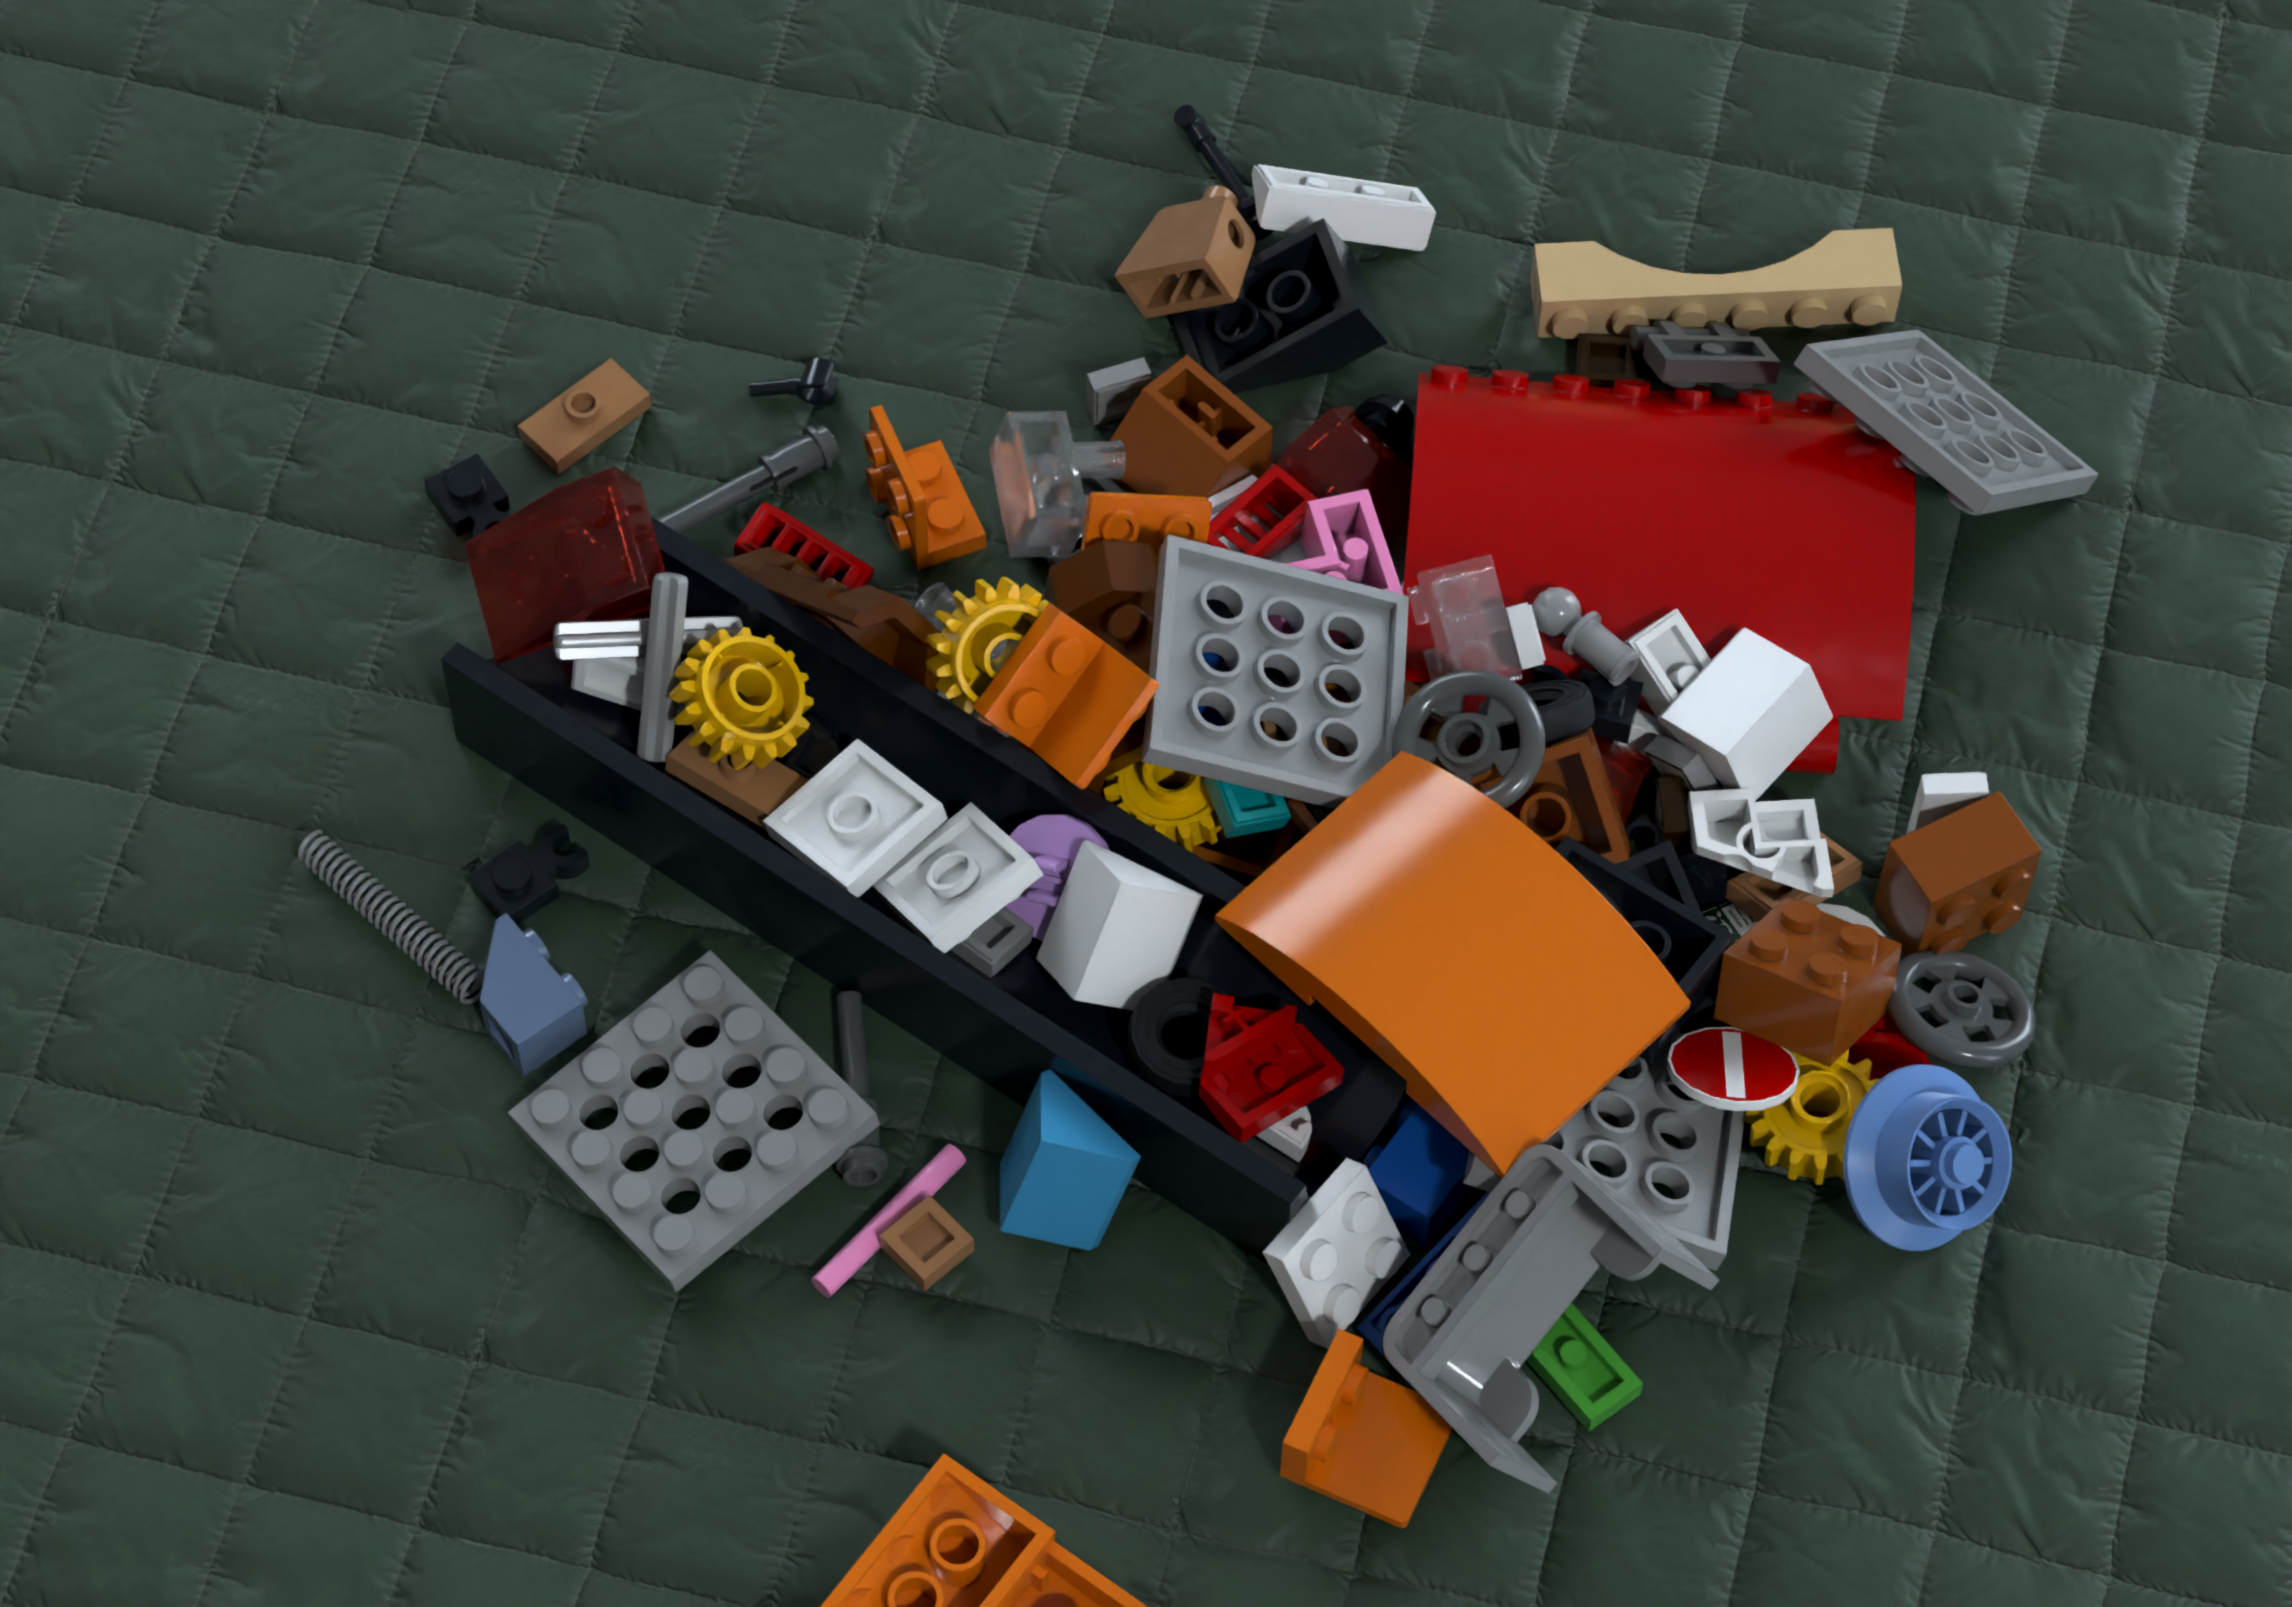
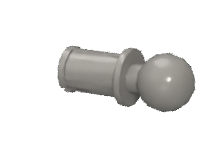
(1559, 614)

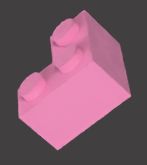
(1346, 543)

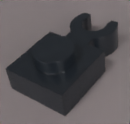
(468, 496)
(1613, 705)
(525, 881)

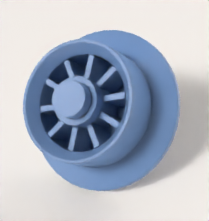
(1924, 1158)

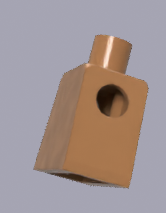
(1189, 256)

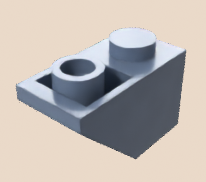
(526, 1002)

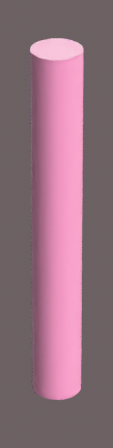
(867, 1240)

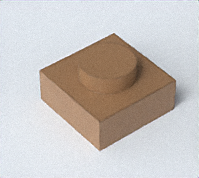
(926, 1243)

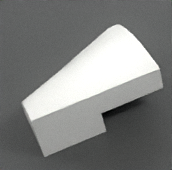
(1762, 837)

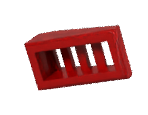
(1272, 488)
(790, 534)

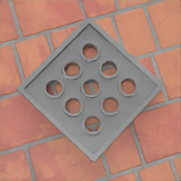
(1944, 421)
(1244, 696)
(1699, 1174)
(729, 1202)

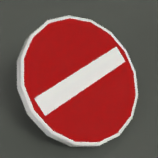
(1732, 1069)

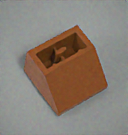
(1191, 436)

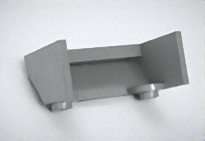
(1508, 1286)

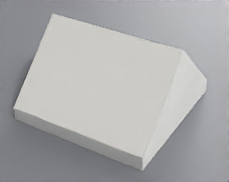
(1749, 712)
(1116, 929)

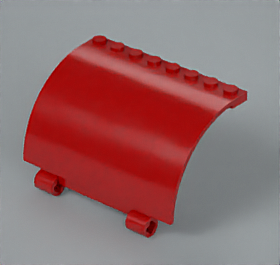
(1669, 504)

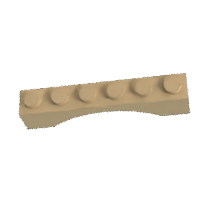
(1598, 292)

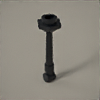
(1205, 143)

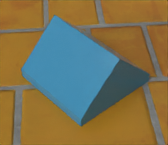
(1062, 1169)

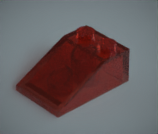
(565, 558)

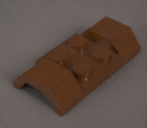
(1113, 596)
(864, 615)

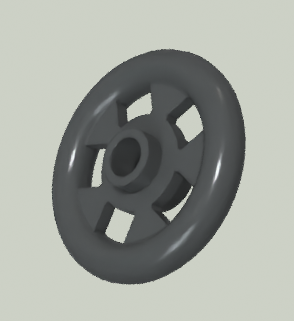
(1507, 706)
(1961, 1009)

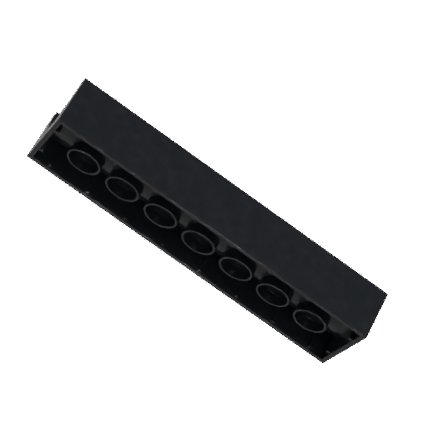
(998, 1027)

